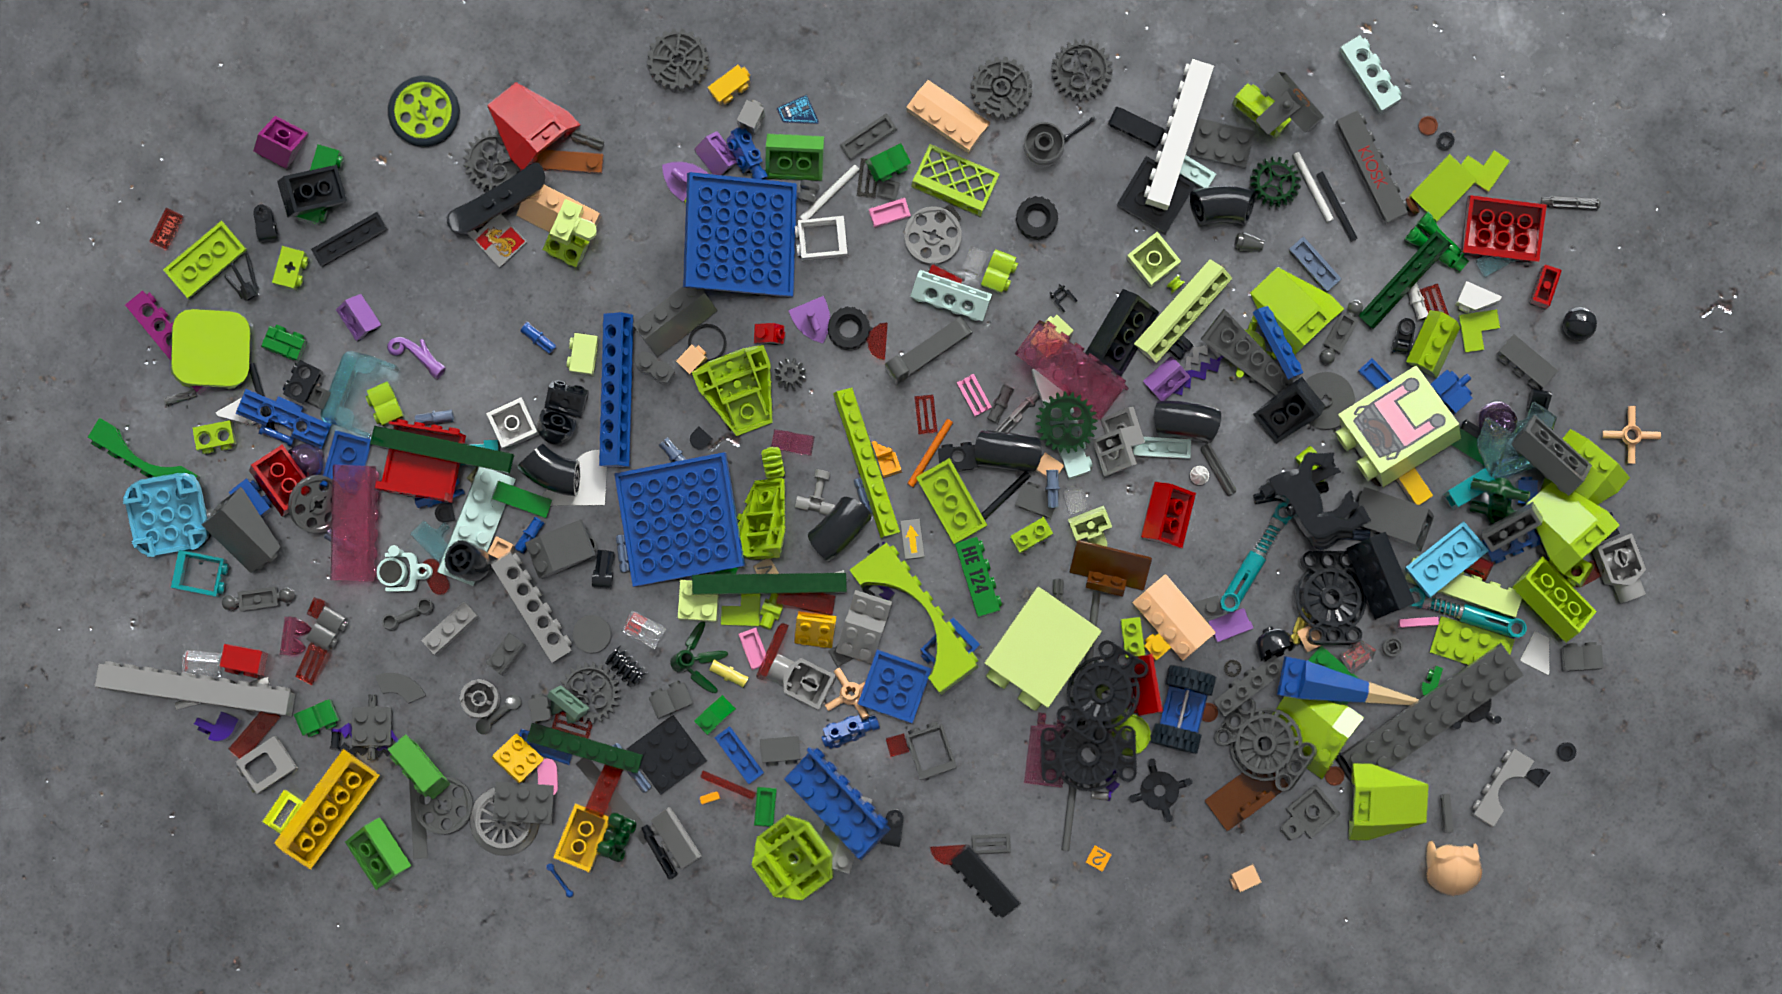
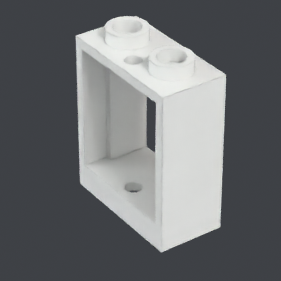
(799, 231)

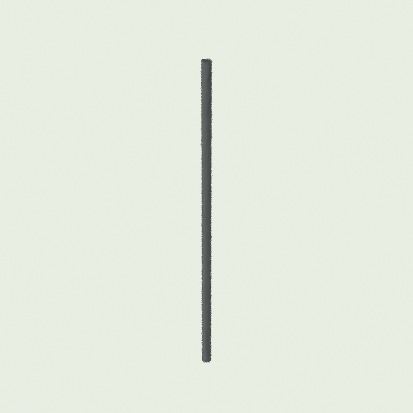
(1072, 791)

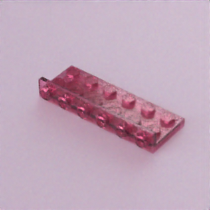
(1070, 367)
(354, 523)

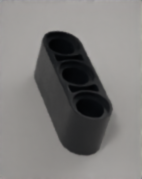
(1136, 127)

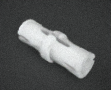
(1417, 302)

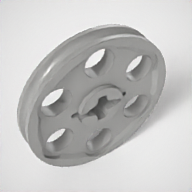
(935, 244)

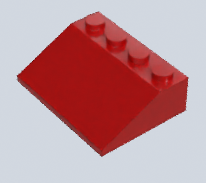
(1504, 228)

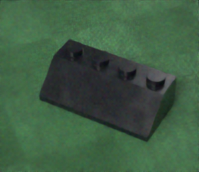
(1120, 330)
(984, 881)

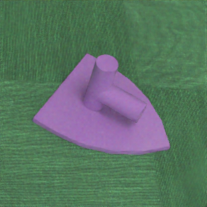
(676, 177)
(812, 319)

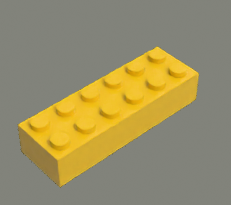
(326, 809)

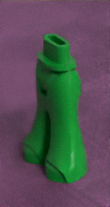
(1451, 257)

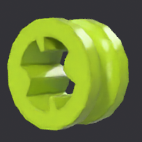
(1175, 284)

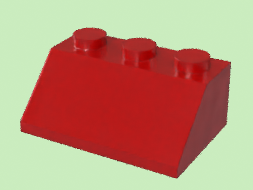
(277, 477)
(1168, 514)
(1149, 691)

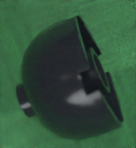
(555, 425)
(1273, 643)

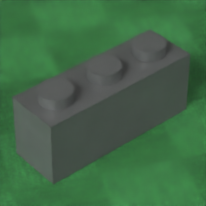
(1526, 362)
(1512, 526)

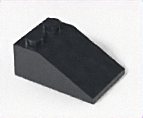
(311, 190)
(1289, 410)

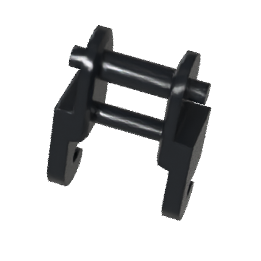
(1057, 301)

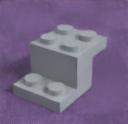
(1116, 446)
(863, 626)

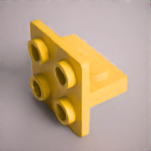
(815, 629)
(517, 758)

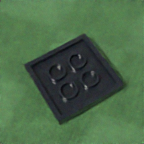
(1134, 200)
(667, 754)

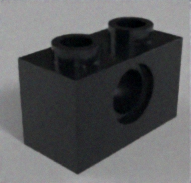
(966, 449)

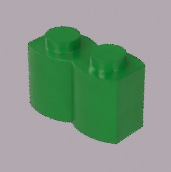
(888, 162)
(316, 718)

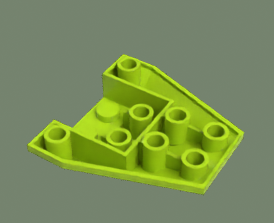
(1296, 306)
(1570, 525)
(1385, 802)

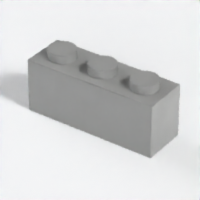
(450, 628)

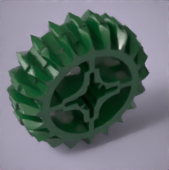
(1272, 175)

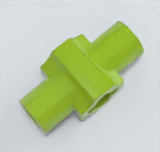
(770, 612)

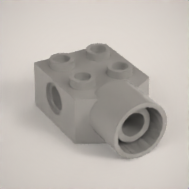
(1621, 566)
(802, 680)

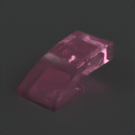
(793, 442)

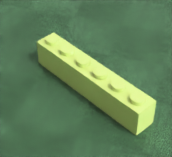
(1183, 311)
(1480, 594)

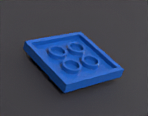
(894, 686)

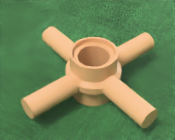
(1639, 434)

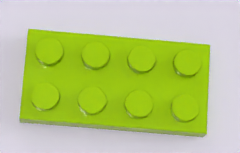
(205, 259)
(951, 501)
(1465, 642)

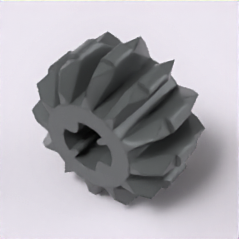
(784, 370)

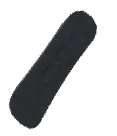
(497, 200)

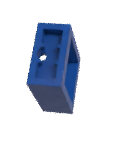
(960, 630)

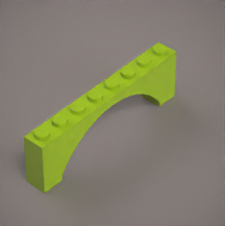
(952, 659)

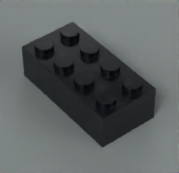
(1380, 575)

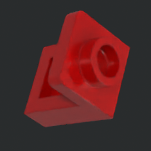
(769, 333)

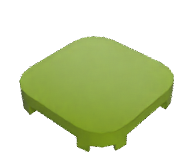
(210, 348)

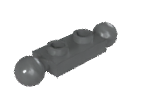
(1341, 332)
(258, 599)

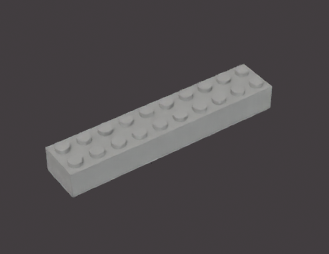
(193, 689)

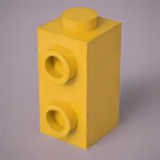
(729, 84)
(1414, 487)

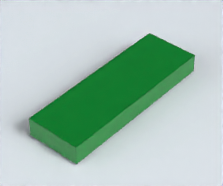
(521, 499)

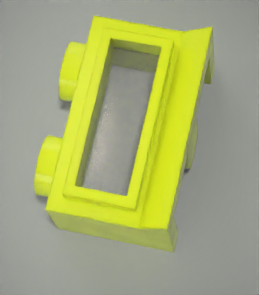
(283, 811)

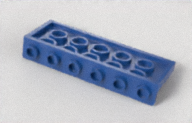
(837, 803)

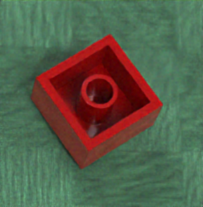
(243, 659)

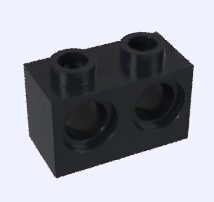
(307, 384)

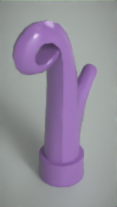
(435, 368)

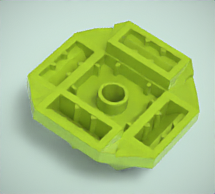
(778, 866)

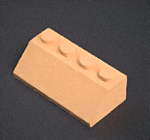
(947, 116)
(545, 206)
(1174, 617)

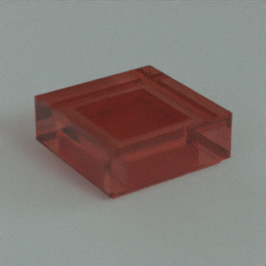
(315, 607)
(897, 745)

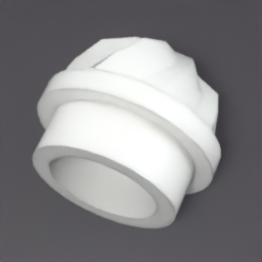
(1199, 475)

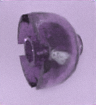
(1500, 413)
(308, 459)

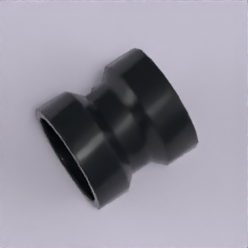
(1180, 347)

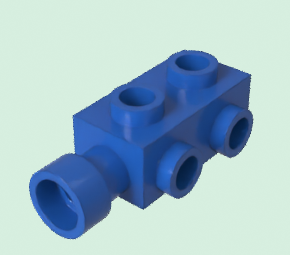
(743, 152)
(845, 729)

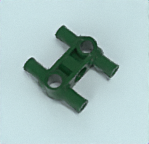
(1500, 497)

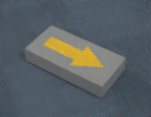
(912, 539)

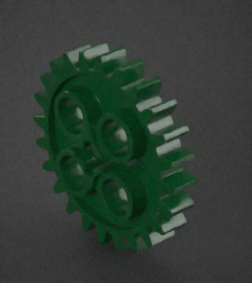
(1065, 404)

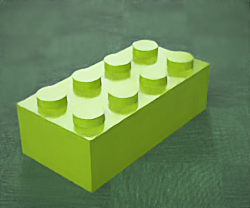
(1554, 599)

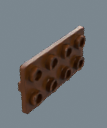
(1109, 568)
(1242, 798)

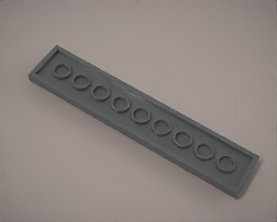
(1436, 710)

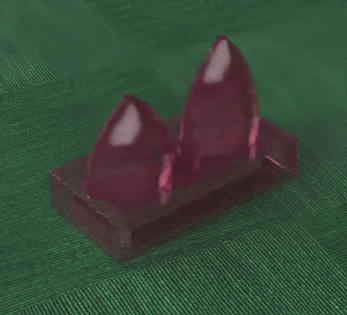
(291, 628)

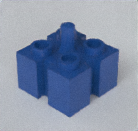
(1452, 390)

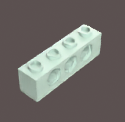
(1381, 101)
(960, 292)

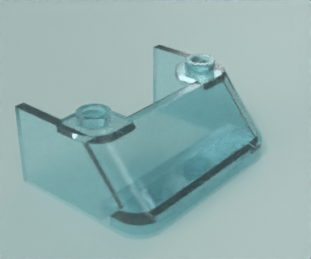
(349, 366)
(1496, 446)

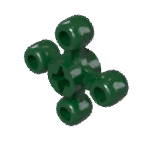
(616, 837)

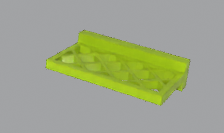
(951, 195)

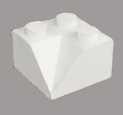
(512, 423)

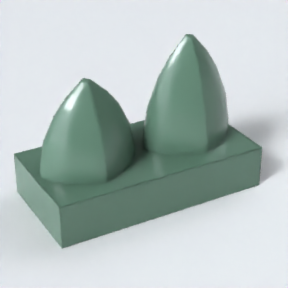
(564, 700)

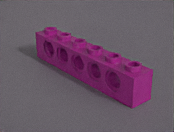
(138, 306)

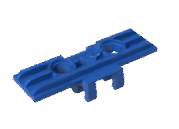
(283, 413)

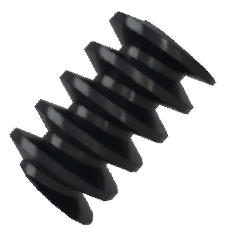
(625, 667)

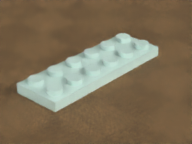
(478, 515)

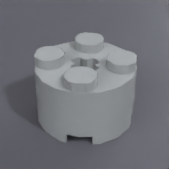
(476, 688)

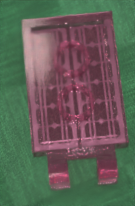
(1033, 770)

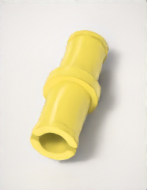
(728, 673)

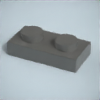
(1208, 607)

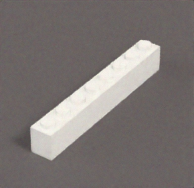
(1179, 134)

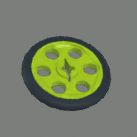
(432, 134)

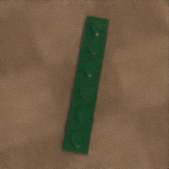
(1404, 279)
(584, 748)

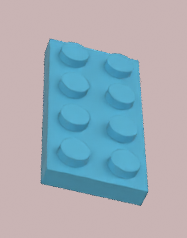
(1446, 559)

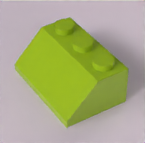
(1253, 104)
(1434, 343)

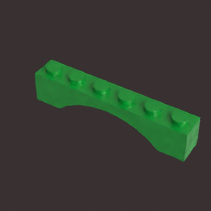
(110, 437)

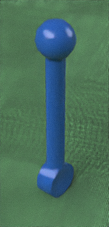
(550, 867)

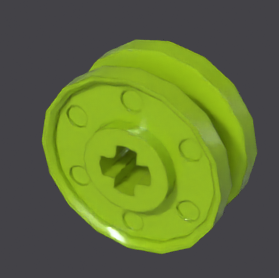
(1142, 733)

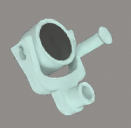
(394, 572)

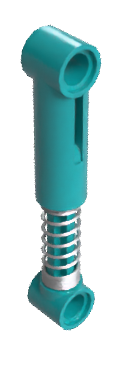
(1254, 561)
(1471, 614)

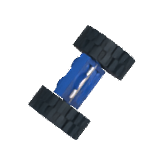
(1183, 709)

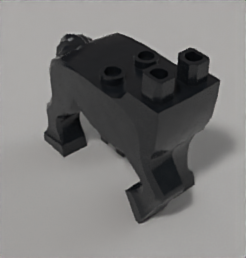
(1305, 503)

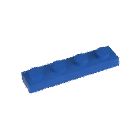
(1278, 342)

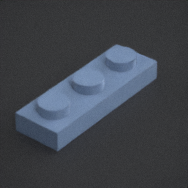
(1315, 264)

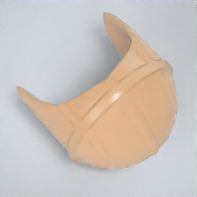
(1453, 868)

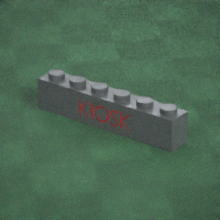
(1371, 167)

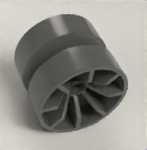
(1043, 144)

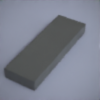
(868, 137)

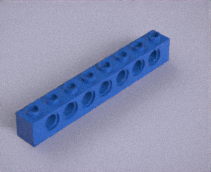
(616, 390)

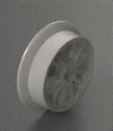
(491, 846)

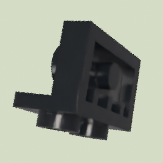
(567, 397)

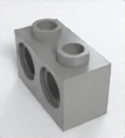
(751, 116)

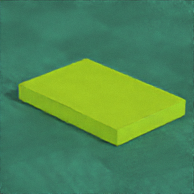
(1443, 187)

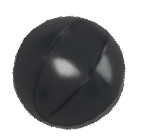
(1580, 323)

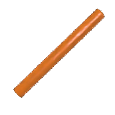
(930, 452)

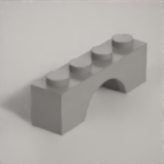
(1489, 808)

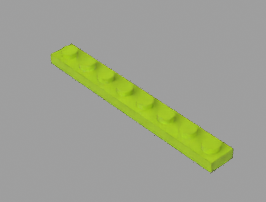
(866, 462)

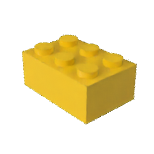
(581, 838)

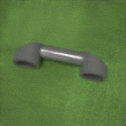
(424, 607)
(512, 702)

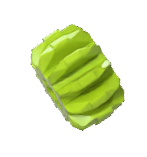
(773, 463)

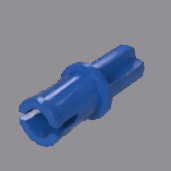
(538, 338)
(529, 534)

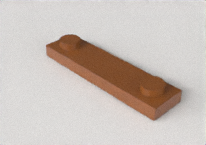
(571, 161)

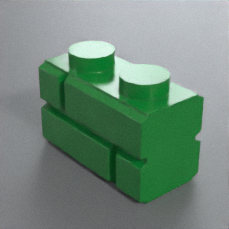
(284, 343)

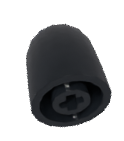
(1222, 204)
(1187, 420)
(1008, 451)
(552, 471)
(839, 528)
(467, 561)

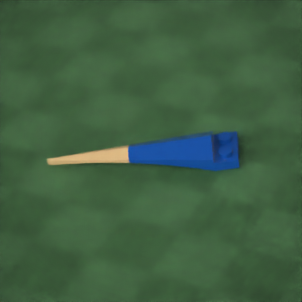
(1312, 681)

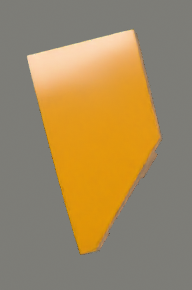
(887, 460)

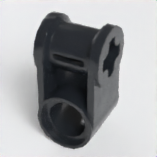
(265, 227)
(1403, 338)
(894, 835)

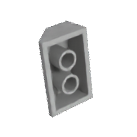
(675, 838)

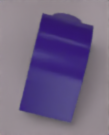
(222, 730)

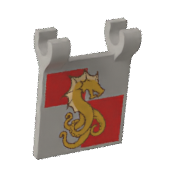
(498, 239)

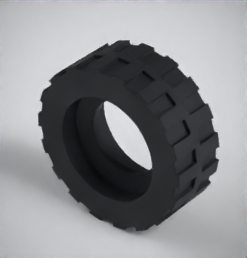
(1036, 203)
(845, 342)

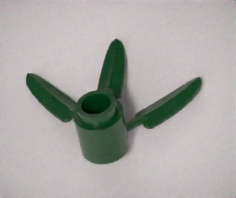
(684, 659)

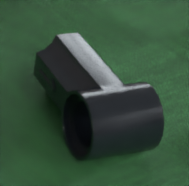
(603, 573)

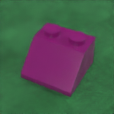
(280, 141)

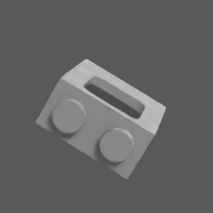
(278, 755)

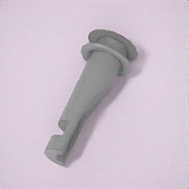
(178, 397)

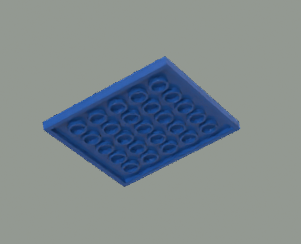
(739, 234)
(679, 519)

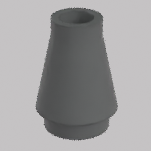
(1248, 242)

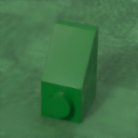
(714, 715)

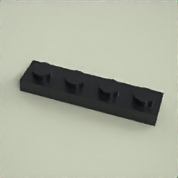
(349, 239)

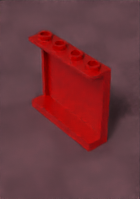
(419, 474)

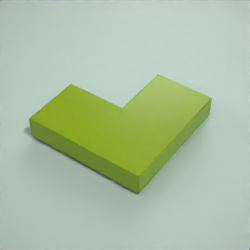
(1487, 173)
(1473, 325)
(745, 615)

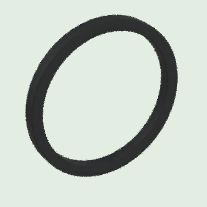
(713, 326)

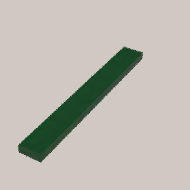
(442, 449)
(769, 583)

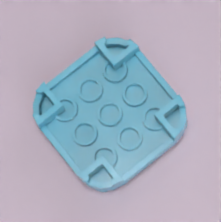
(166, 514)

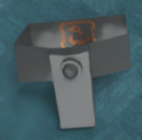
(1288, 103)

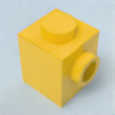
(1156, 645)

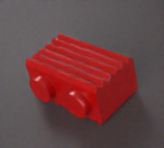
(1545, 286)

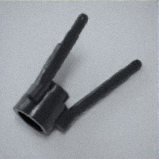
(248, 290)

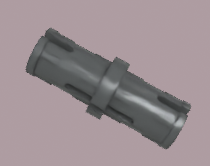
(1000, 403)

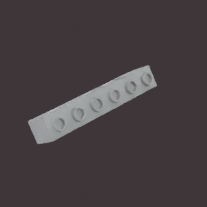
(552, 650)

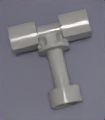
(815, 501)

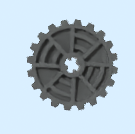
(684, 73)
(1006, 102)

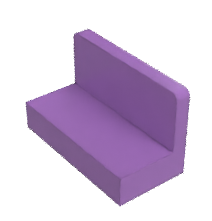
(715, 154)
(358, 316)
(1166, 378)
(1230, 625)

